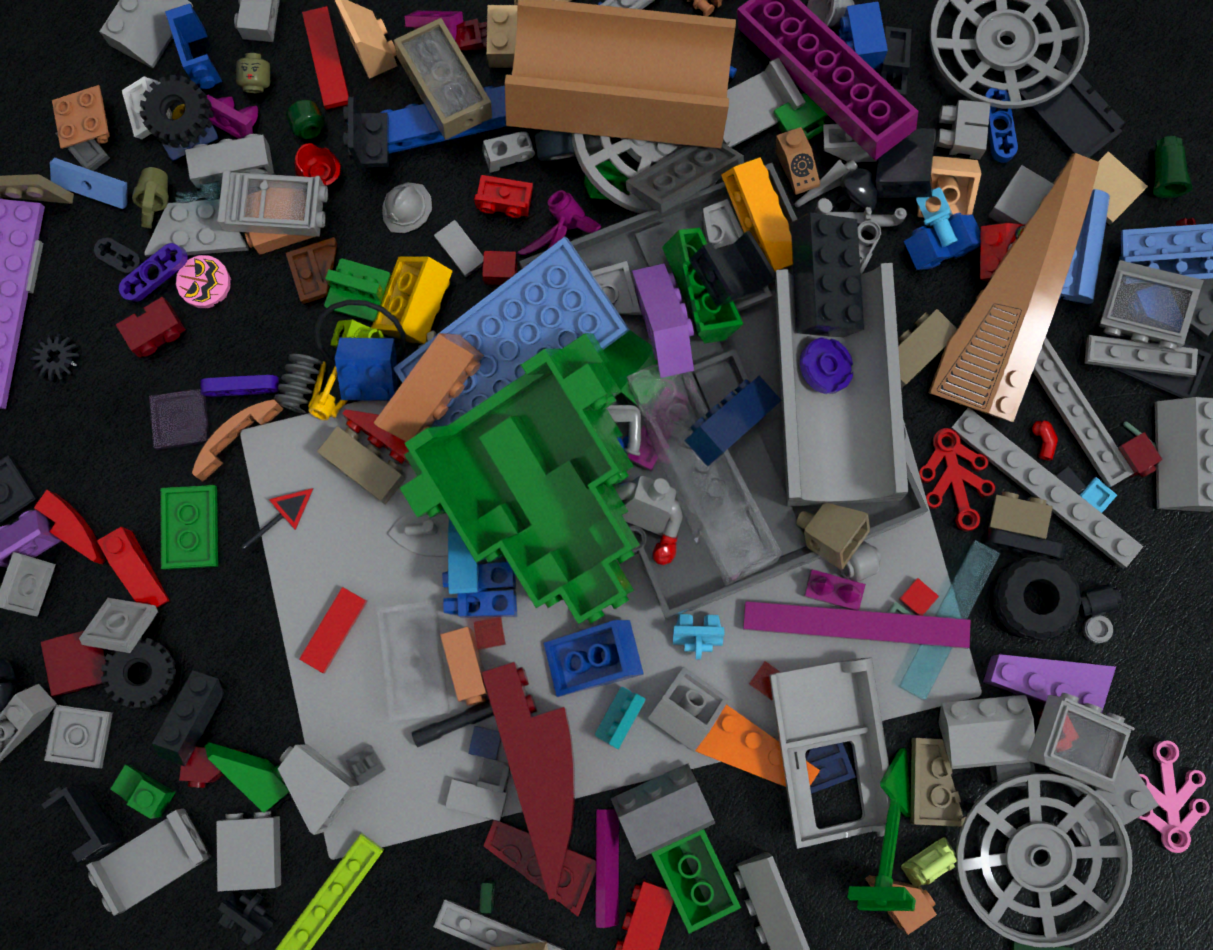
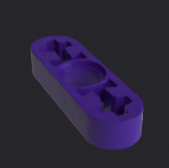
(142, 271)
(239, 385)

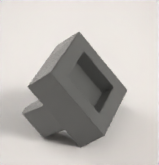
(365, 765)

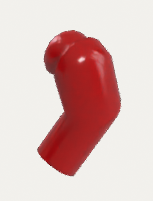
(1049, 439)

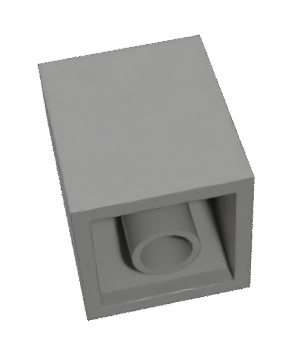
(315, 786)

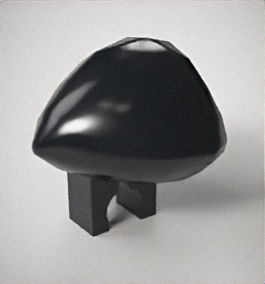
(860, 188)

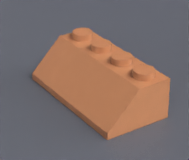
(430, 386)

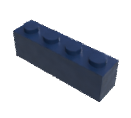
(733, 420)

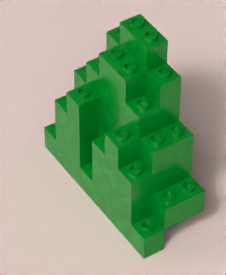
(536, 480)

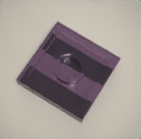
(179, 419)

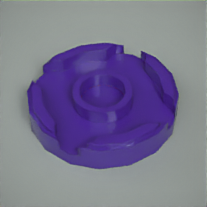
(826, 365)

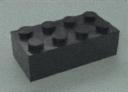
(827, 275)

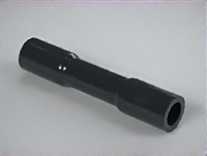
(437, 730)

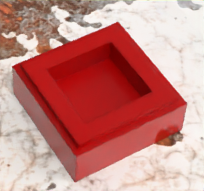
(918, 597)

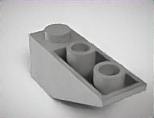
(23, 716)

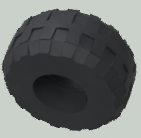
(1061, 591)

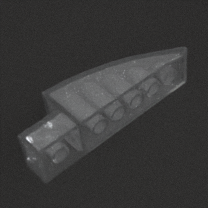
(710, 497)

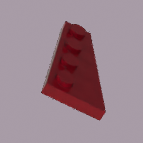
(517, 851)

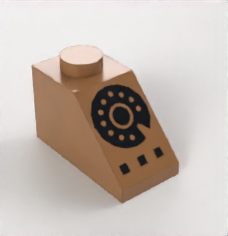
(797, 160)

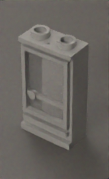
(272, 204)

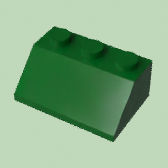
(696, 881)

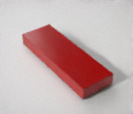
(333, 630)

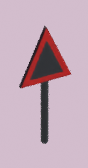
(290, 507)

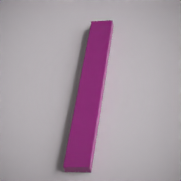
(857, 624)

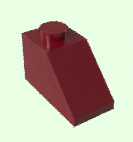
(200, 769)

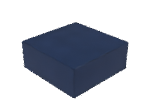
(485, 743)

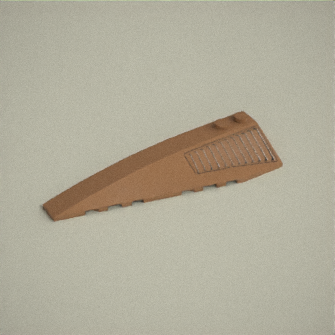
(1003, 333)

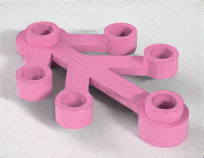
(1172, 801)

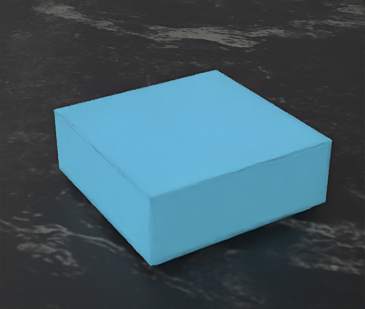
(1098, 494)

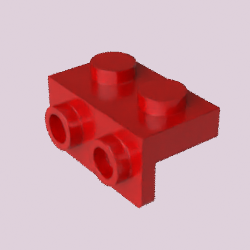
(503, 196)

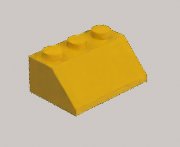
(413, 297)

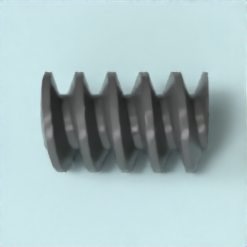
(297, 382)

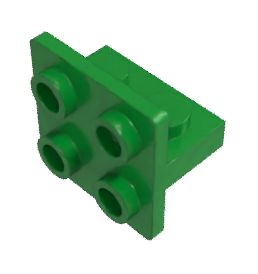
(356, 282)

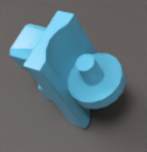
(698, 638)

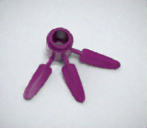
(568, 215)

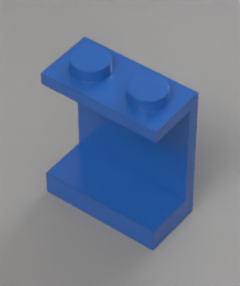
(185, 29)

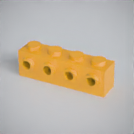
(760, 211)

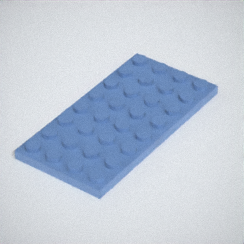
(532, 311)

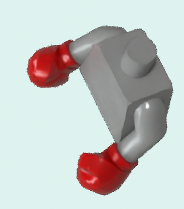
(655, 509)

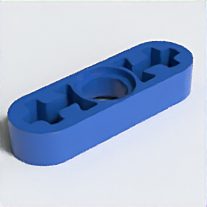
(995, 136)

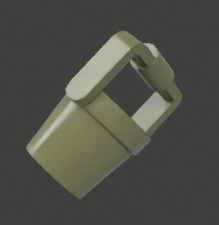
(151, 194)

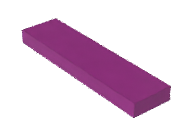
(607, 868)

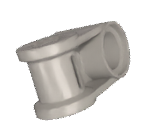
(867, 246)

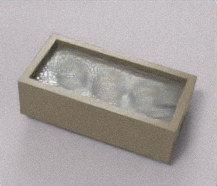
(443, 78)

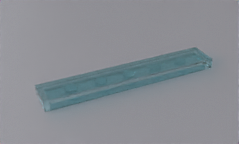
(956, 604)

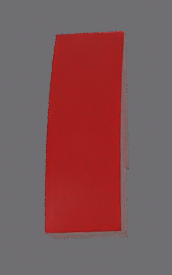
(70, 526)

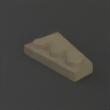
(33, 188)
(932, 787)

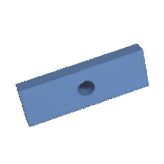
(89, 183)

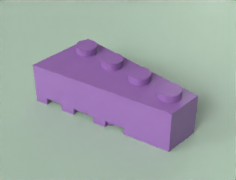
(665, 319)
(1047, 677)

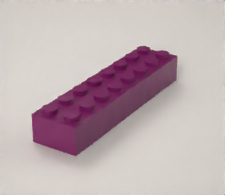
(830, 73)

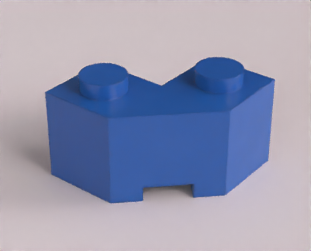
(926, 247)

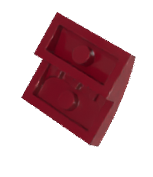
(71, 664)

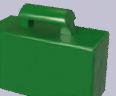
(806, 117)

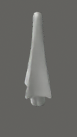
(829, 181)

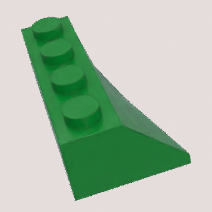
(712, 322)

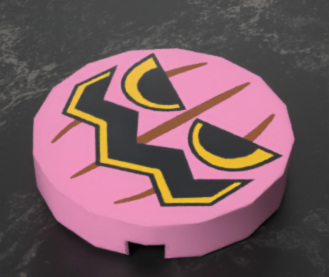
(203, 281)

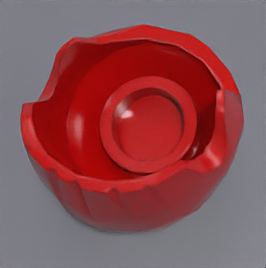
(316, 161)

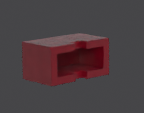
(152, 328)

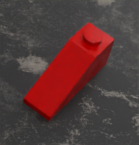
(132, 567)

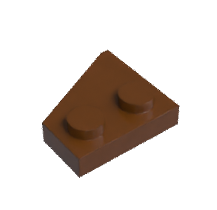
(310, 267)

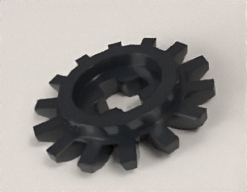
(65, 357)

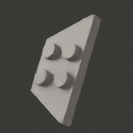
(195, 229)

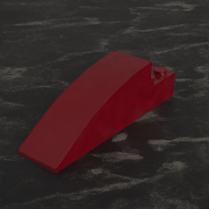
(540, 764)

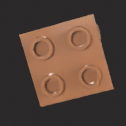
(81, 117)

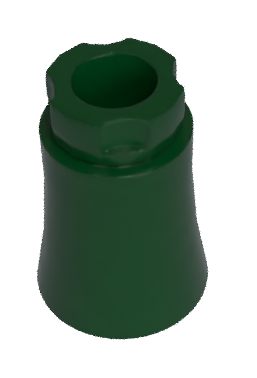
(1171, 168)

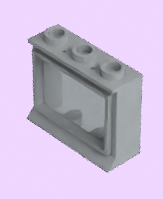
(1150, 305)
(1080, 741)

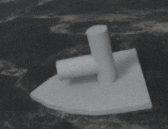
(422, 534)

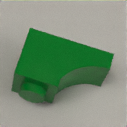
(142, 792)

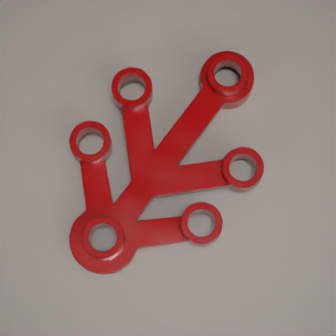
(956, 475)

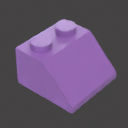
(26, 536)

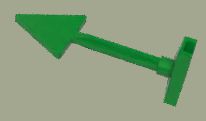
(883, 894)

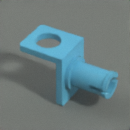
(939, 219)

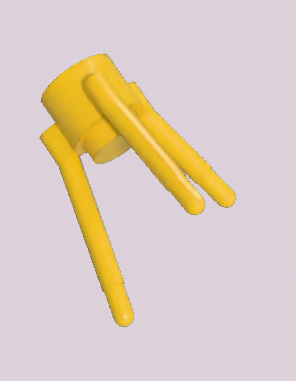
(323, 405)

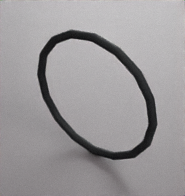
(358, 303)

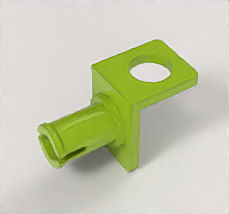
(354, 329)

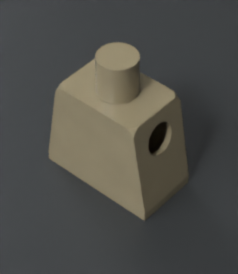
(834, 532)

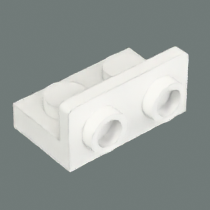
(132, 96)

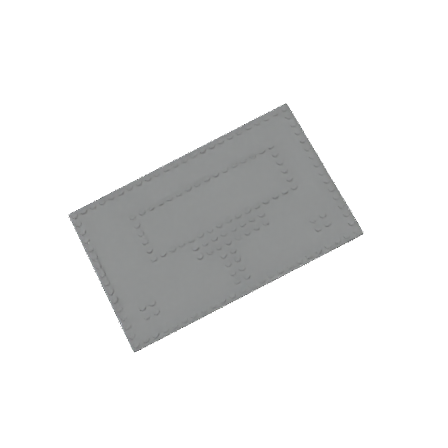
(345, 710)

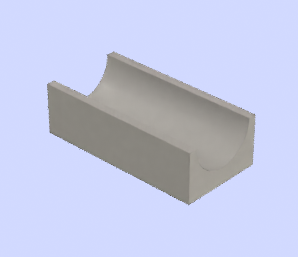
(848, 441)

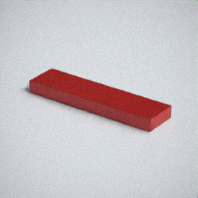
(326, 57)

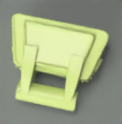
(930, 863)

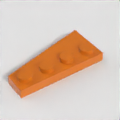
(746, 747)

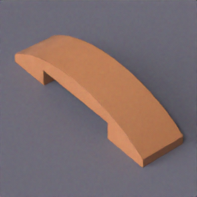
(207, 460)

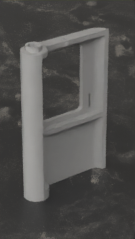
(827, 708)

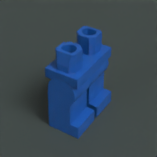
(485, 602)

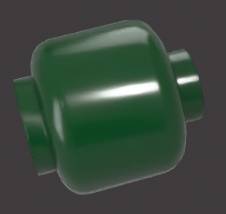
(305, 119)

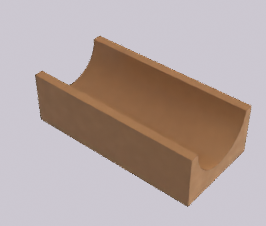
(620, 72)

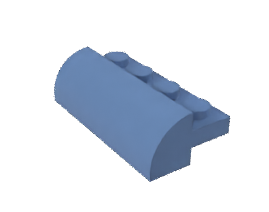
(1173, 249)
(1084, 267)

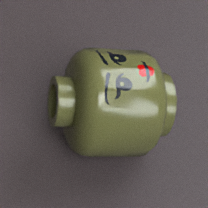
(253, 73)

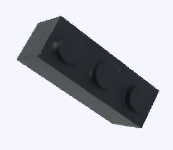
(188, 718)

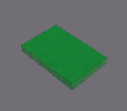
(189, 527)

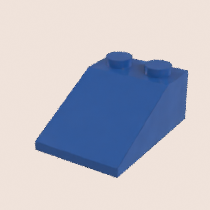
(593, 657)

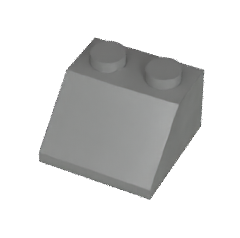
(688, 709)

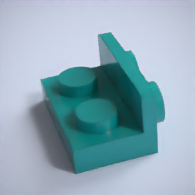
(620, 717)

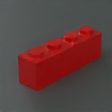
(648, 919)

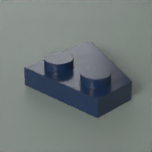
(833, 766)

